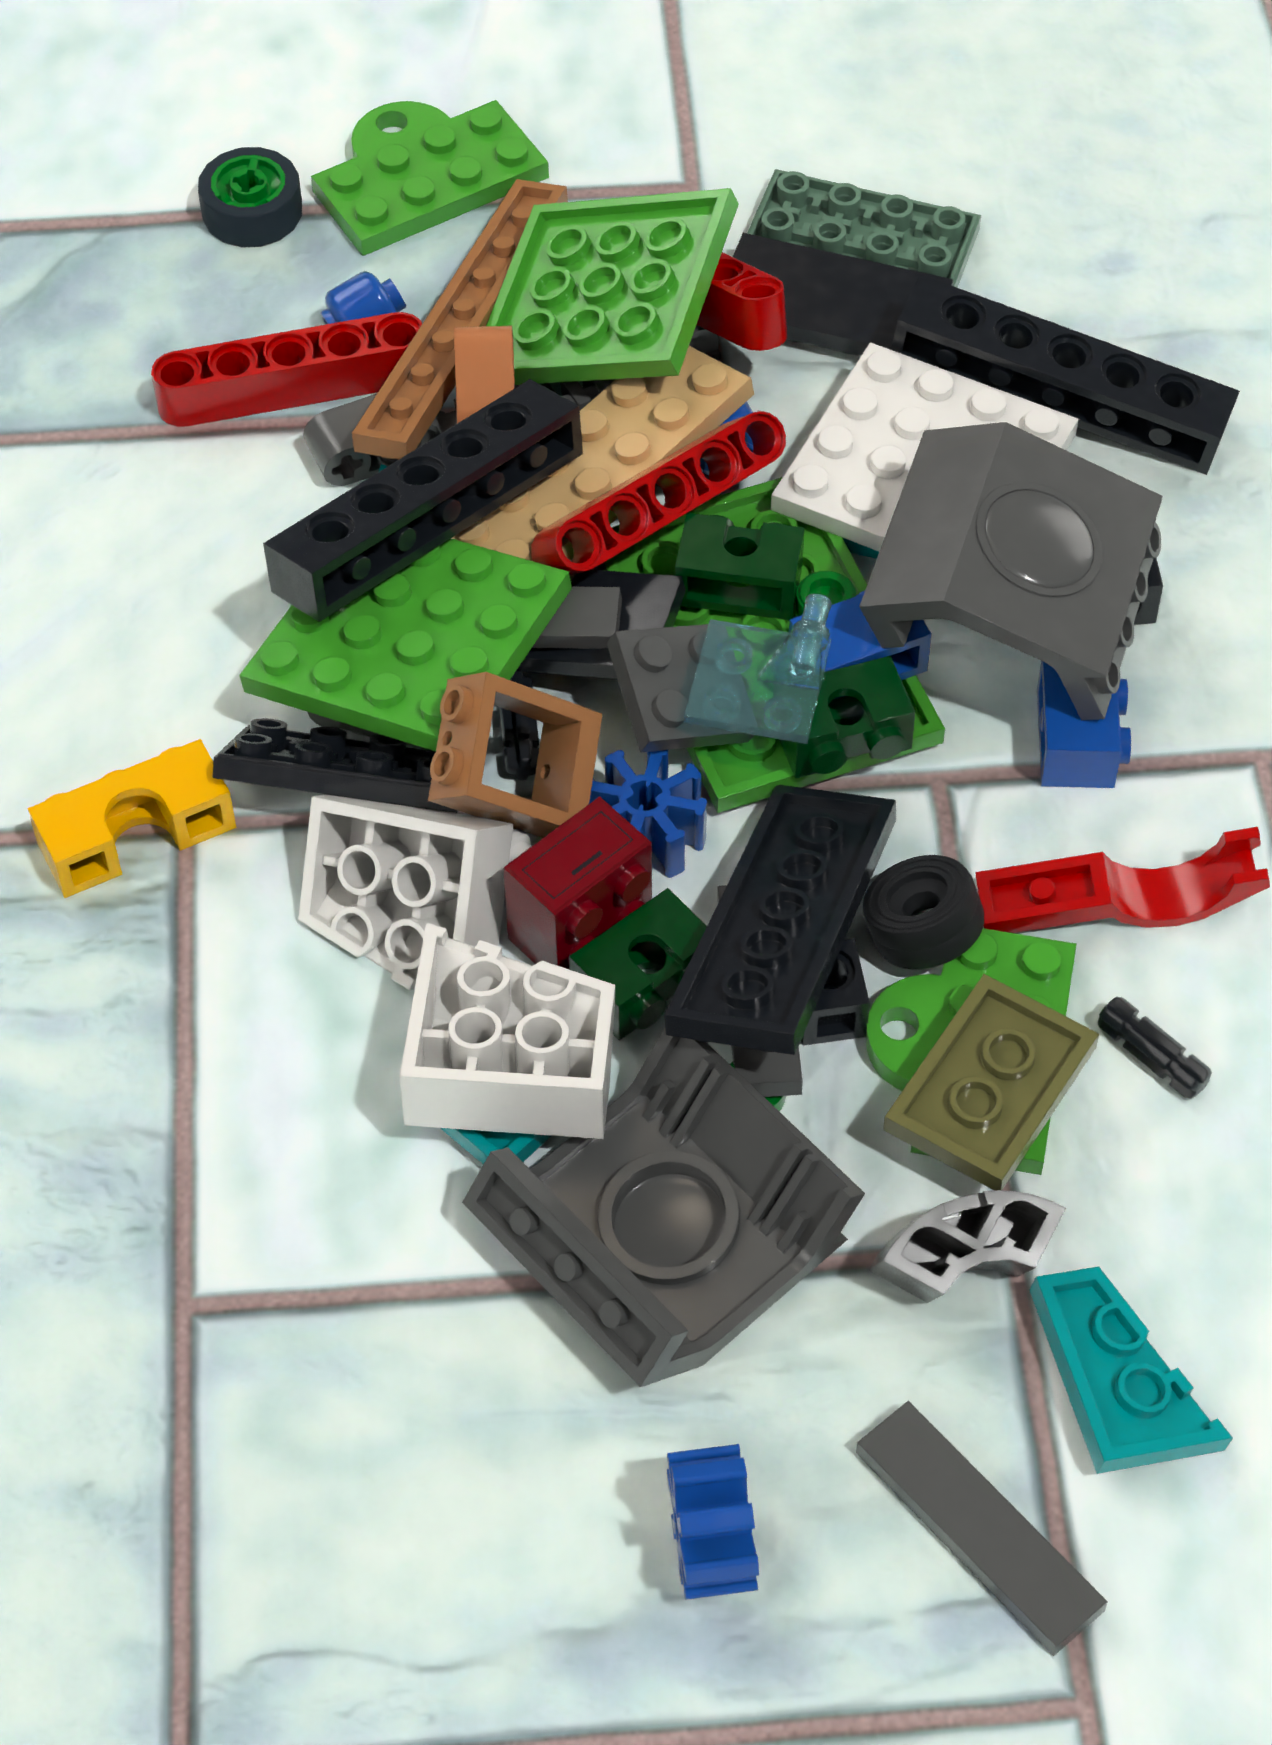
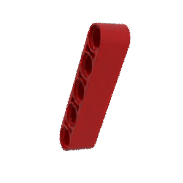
(745, 306)
(280, 369)
(682, 486)

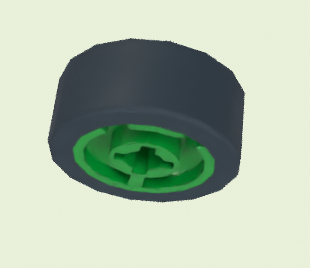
(250, 196)

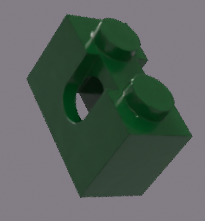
(720, 552)
(869, 719)
(653, 937)

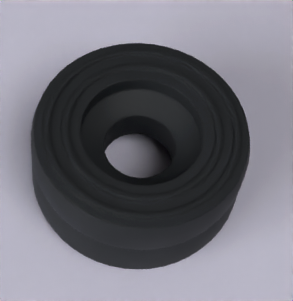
(932, 936)

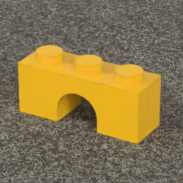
(167, 791)

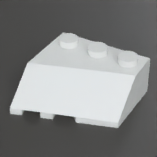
(390, 868)
(505, 1043)

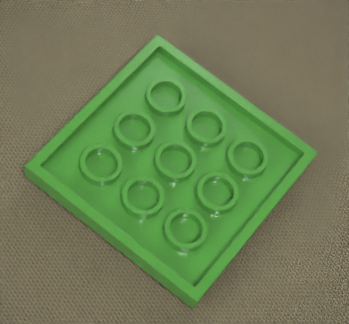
(612, 284)
(395, 646)

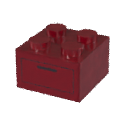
(576, 884)

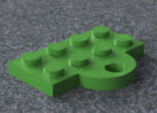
(424, 171)
(930, 1001)

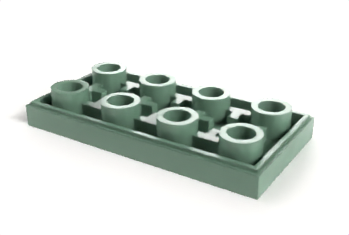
(866, 224)

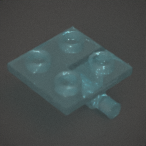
(762, 676)

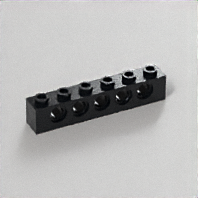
(1068, 371)
(423, 499)

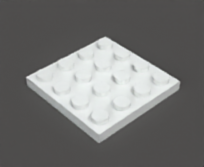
(869, 435)

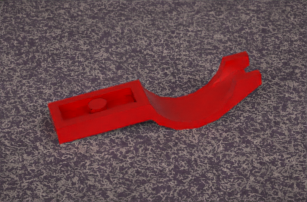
(1098, 888)

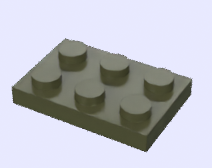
(991, 1082)

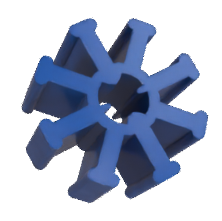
(658, 806)
(712, 1521)

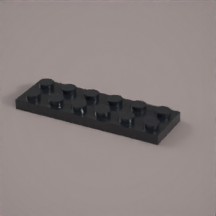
(781, 920)

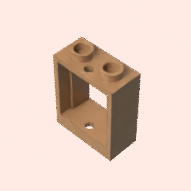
(563, 761)

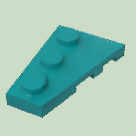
(1117, 1383)

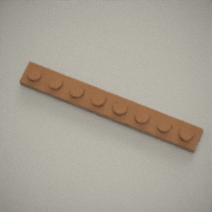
(427, 367)

